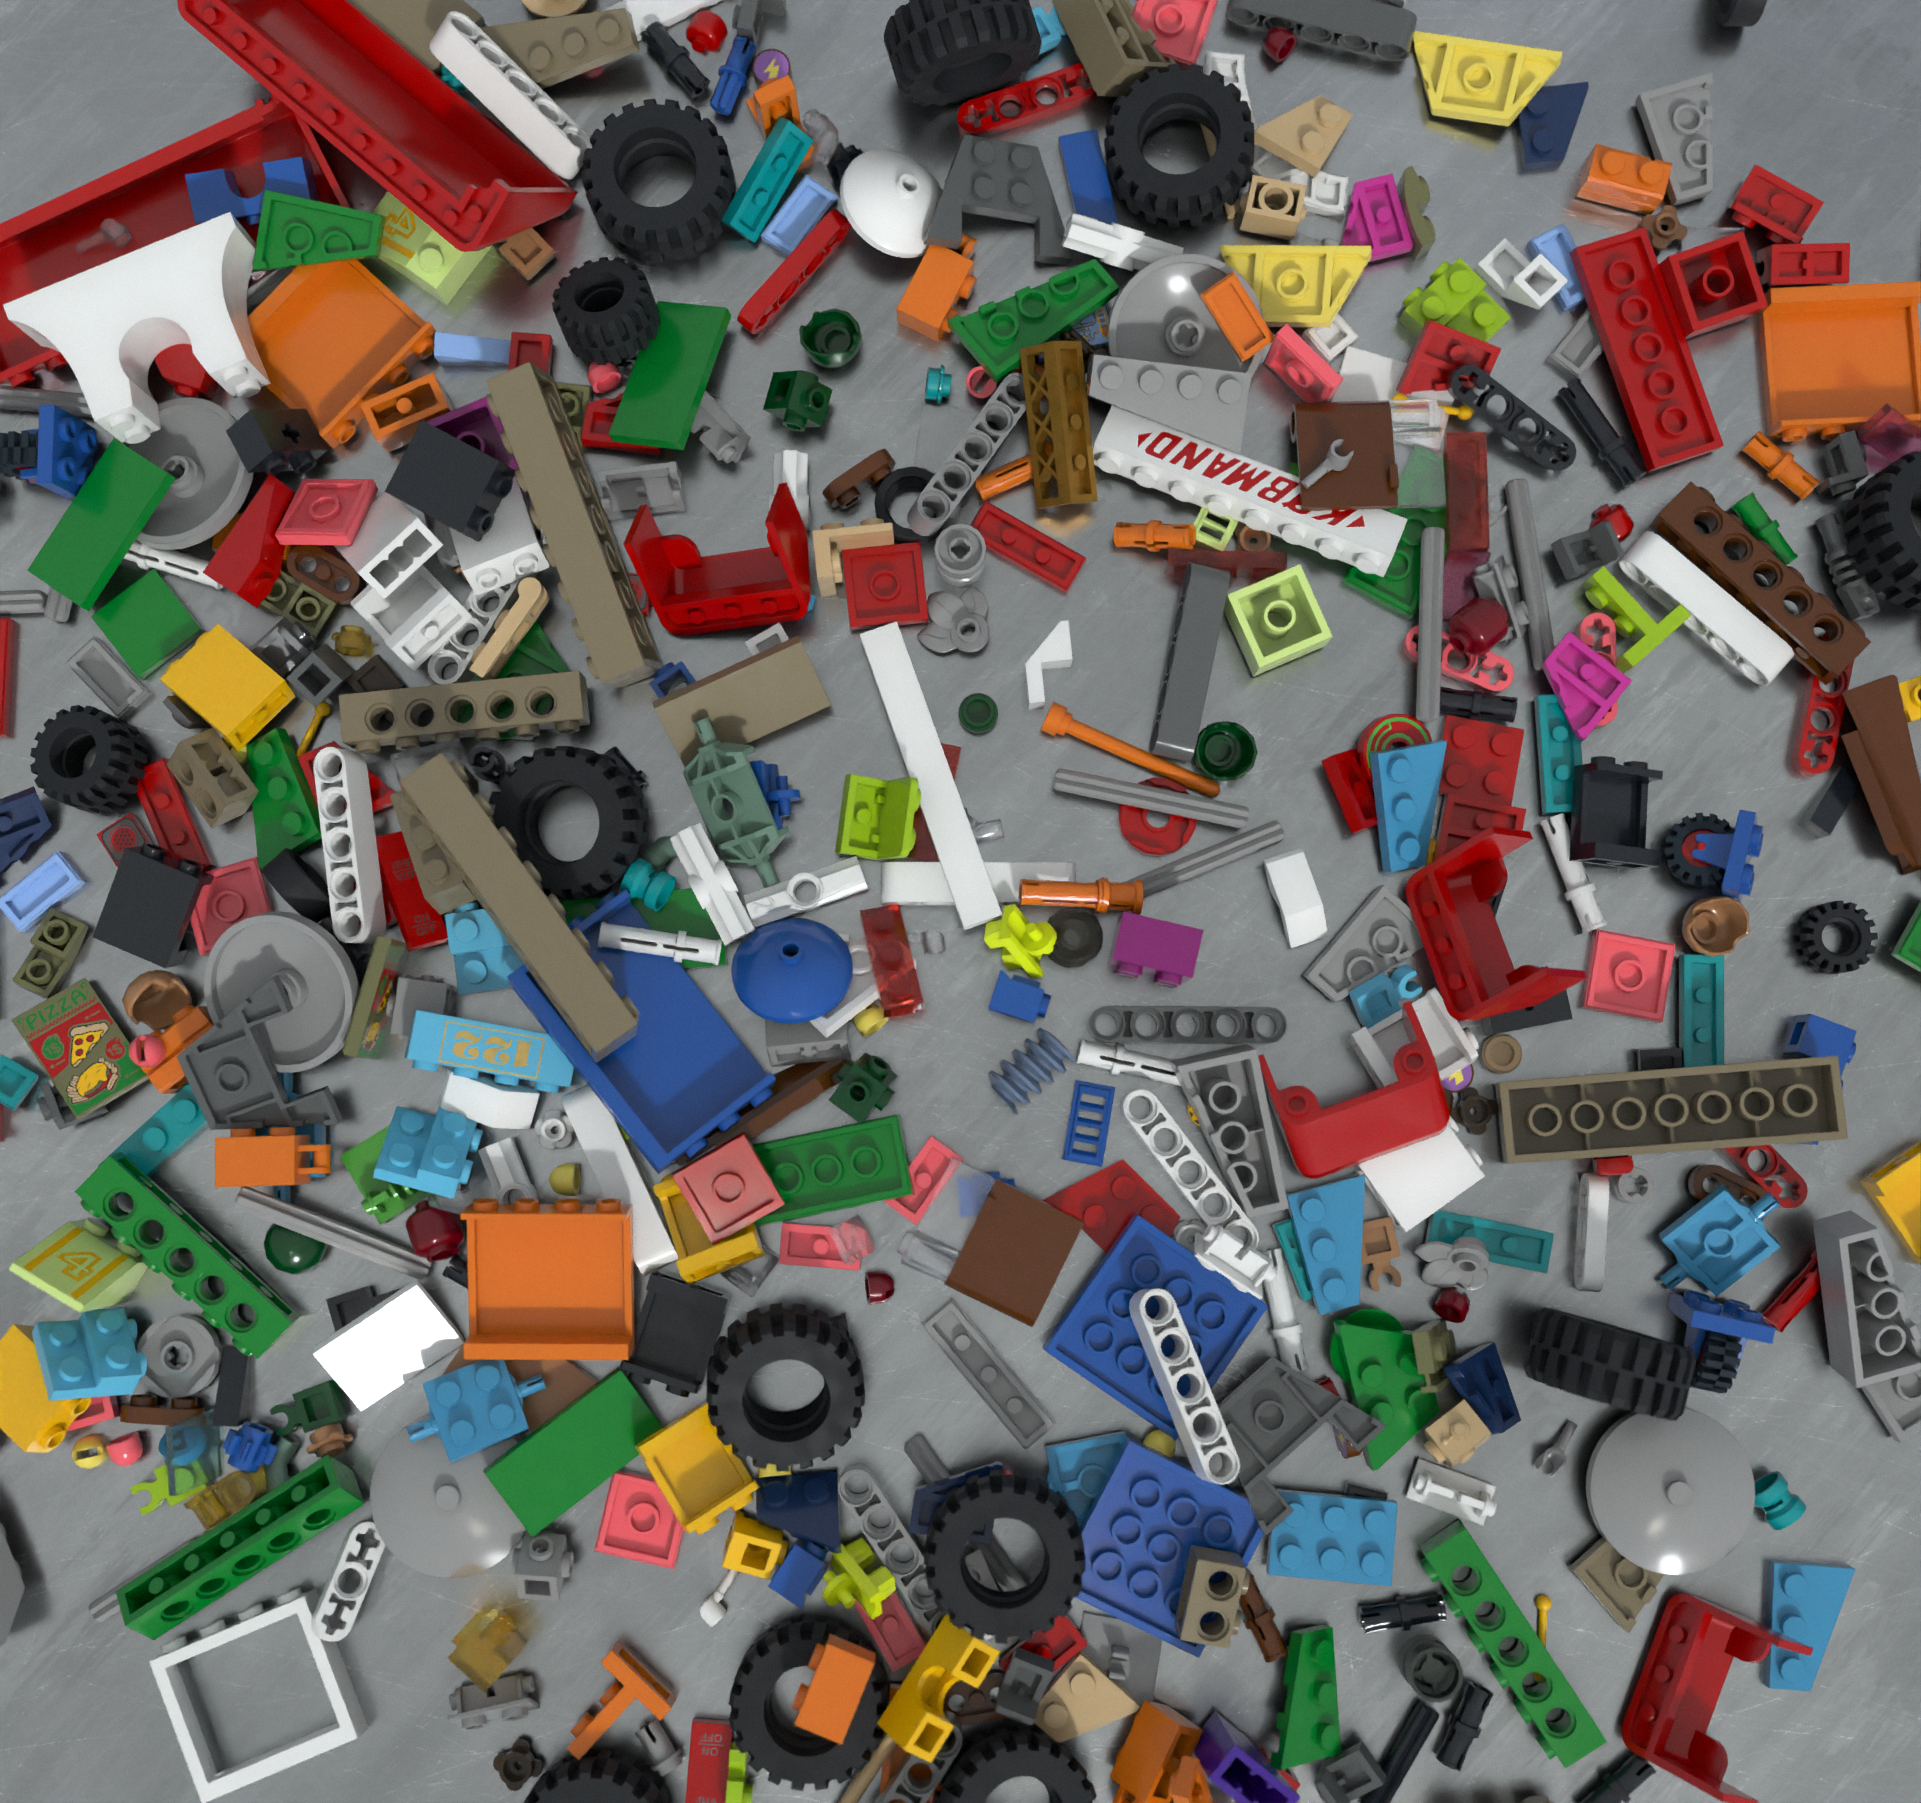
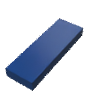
(1087, 176)

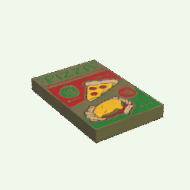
(369, 1016)
(80, 1048)

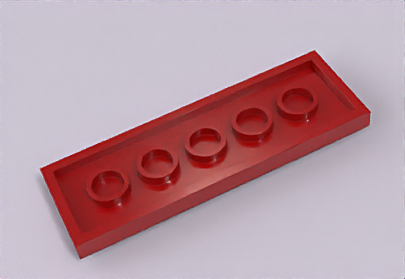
(1646, 349)

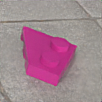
(1377, 219)
(1582, 683)

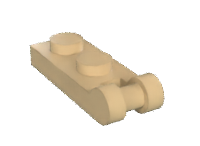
(510, 629)

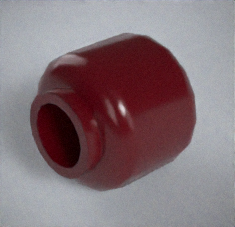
(1478, 626)
(434, 1232)

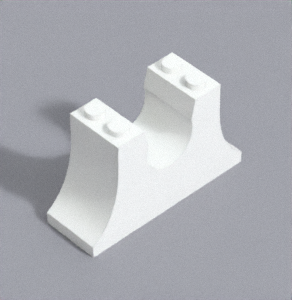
(136, 305)

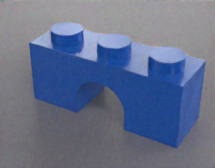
(217, 192)
(1819, 1037)

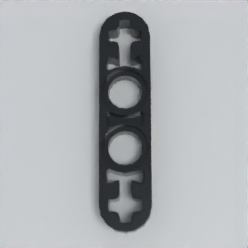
(1514, 413)

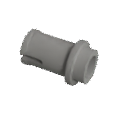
(660, 1750)

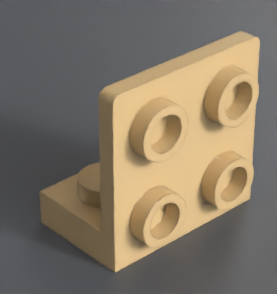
(835, 538)

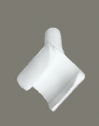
(711, 1608)

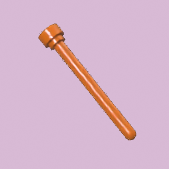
(1061, 722)

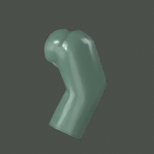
(659, 853)
(277, 1472)

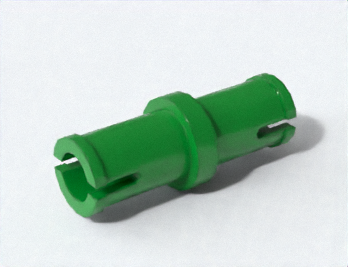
(1763, 527)

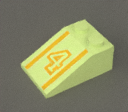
(422, 253)
(82, 1266)

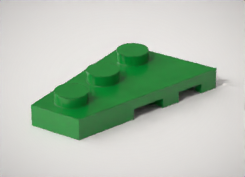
(313, 232)
(284, 805)
(1311, 1707)

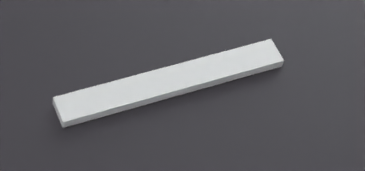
(927, 762)

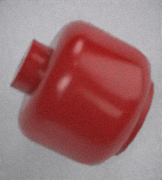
(706, 31)
(1617, 516)

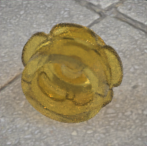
(351, 641)

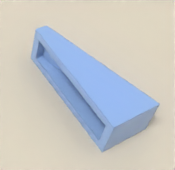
(470, 350)

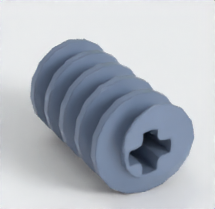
(1029, 1069)

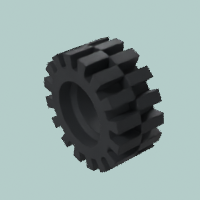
(1858, 931)

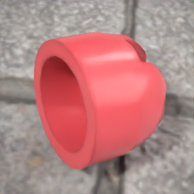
(603, 377)
(973, 379)
(153, 1049)
(125, 1449)

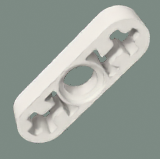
(1591, 1232)
(345, 1614)

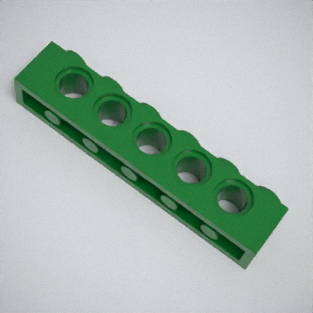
(181, 1230)
(239, 1547)
(1573, 1734)

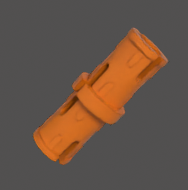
(1780, 465)
(1154, 535)

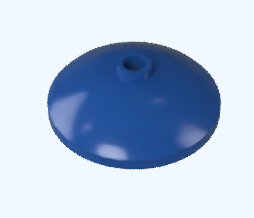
(793, 986)

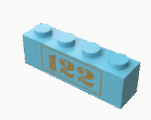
(486, 1048)

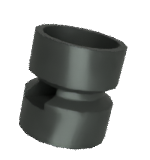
(1430, 1668)

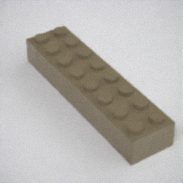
(573, 526)
(519, 908)
(1671, 1110)

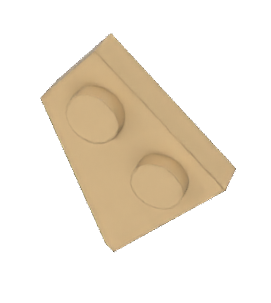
(1305, 134)
(1082, 1700)

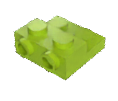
(1454, 301)

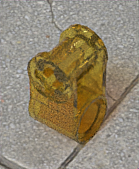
(225, 1499)

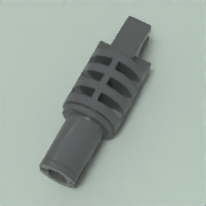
(1852, 589)

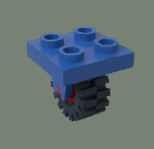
(54, 455)
(1709, 851)
(1718, 1336)

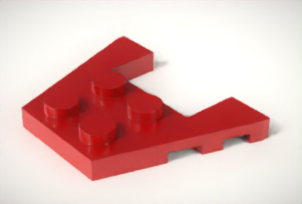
(1110, 1200)

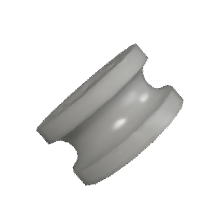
(1645, 1193)

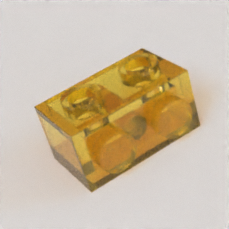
(487, 1647)

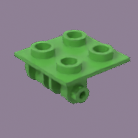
(380, 1196)

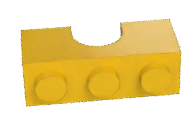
(916, 1711)

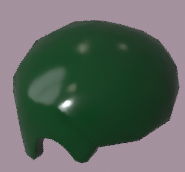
(831, 337)
(1225, 751)
(292, 1251)

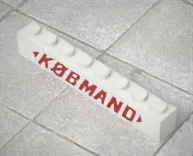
(1242, 490)

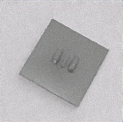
(1123, 1652)

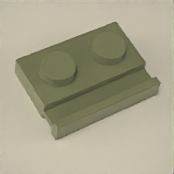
(1433, 1351)

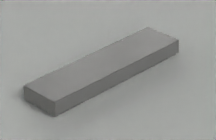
(988, 1373)

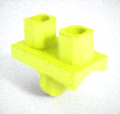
(1021, 940)
(852, 1580)

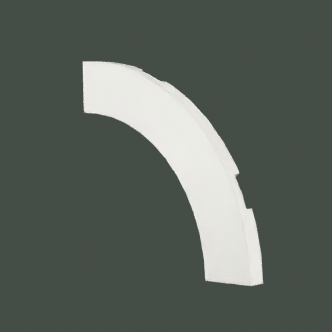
(1325, 193)

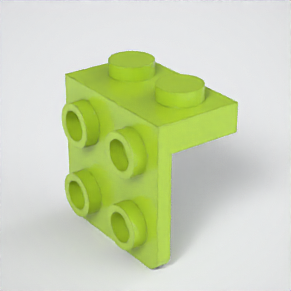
(877, 817)

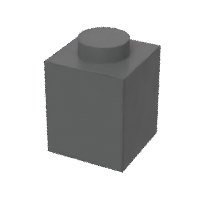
(320, 675)

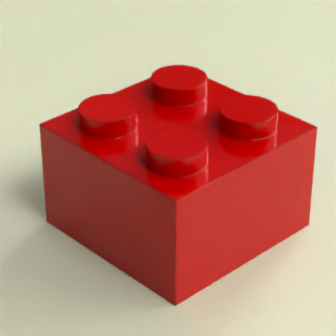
(1713, 285)

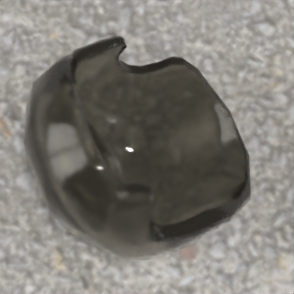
(1077, 937)

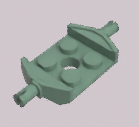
(725, 772)

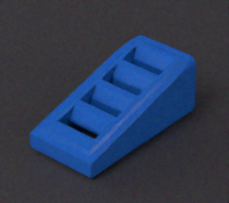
(1083, 1156)

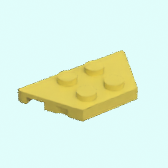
(1480, 77)
(1297, 281)

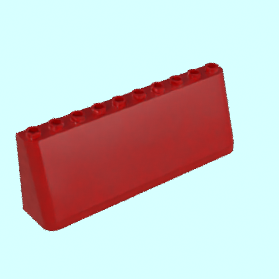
(388, 115)
(151, 203)

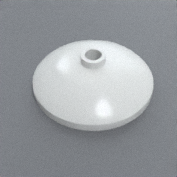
(890, 201)

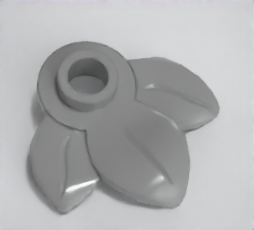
(952, 617)
(1456, 1263)

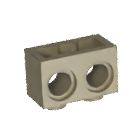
(212, 777)
(1202, 1596)

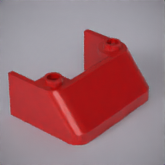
(729, 588)
(1462, 934)
(1370, 1123)
(1683, 1686)

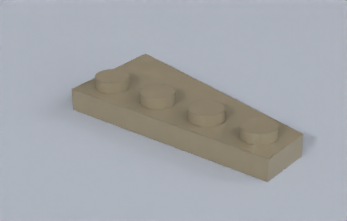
(566, 45)
(1616, 1582)

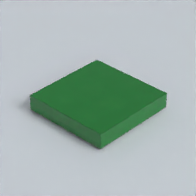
(147, 624)

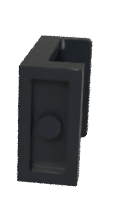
(451, 481)
(1612, 814)
(151, 904)
(676, 1334)

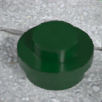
(978, 713)

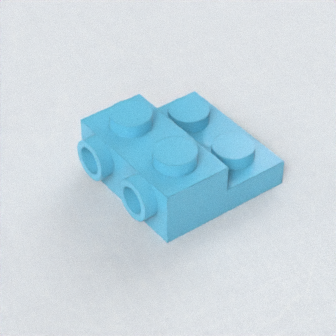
(479, 951)
(428, 1151)
(89, 1355)

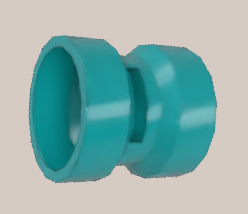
(647, 884)
(1777, 1502)

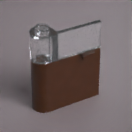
(1393, 459)
(991, 1242)

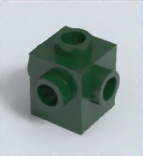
(798, 399)
(864, 1087)

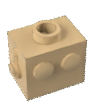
(1273, 207)
(1456, 1435)

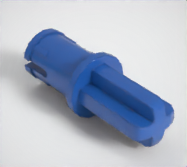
(732, 76)

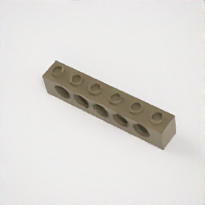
(363, 711)

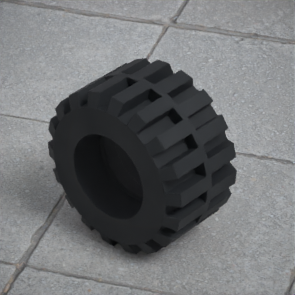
(606, 310)
(63, 750)

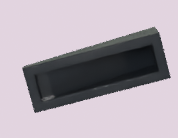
(1830, 803)
(233, 1389)

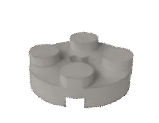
(202, 1349)

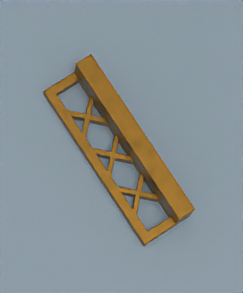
(1065, 423)

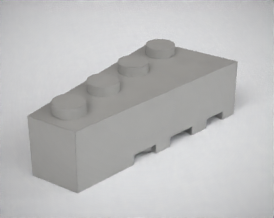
(1182, 397)
(1235, 1118)
(1862, 1304)

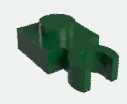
(312, 1408)

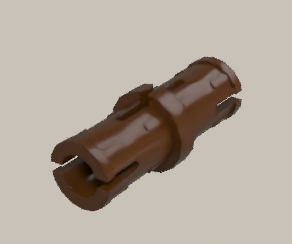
(1260, 1621)

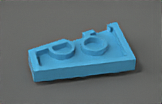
(1405, 801)
(1330, 1240)
(1805, 1607)

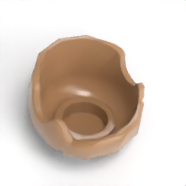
(1715, 925)
(155, 998)

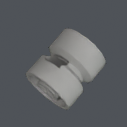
(960, 555)

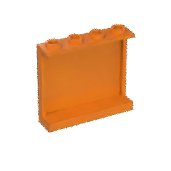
(336, 341)
(1839, 357)
(550, 1280)

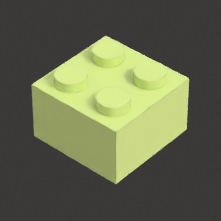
(1276, 620)

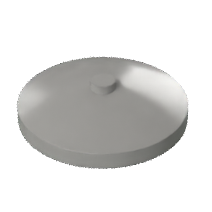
(1167, 322)
(207, 471)
(312, 971)
(1670, 1491)
(440, 1512)

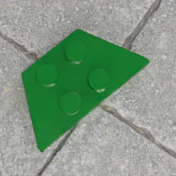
(532, 657)
(1385, 1385)

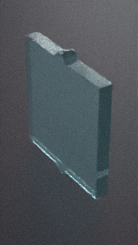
(193, 1453)

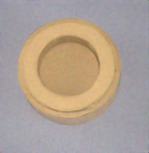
(1500, 1053)

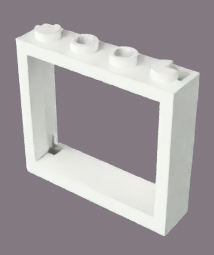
(331, 1668)

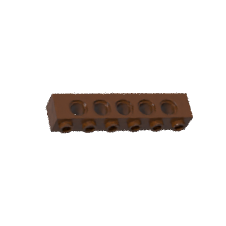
(1736, 577)

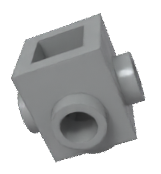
(542, 1566)

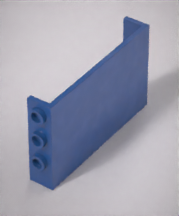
(681, 1068)

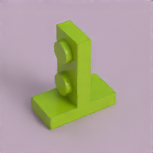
(1630, 618)

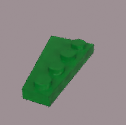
(1032, 317)

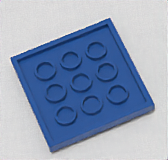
(1102, 1341)
(1143, 1534)

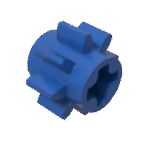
(250, 1447)

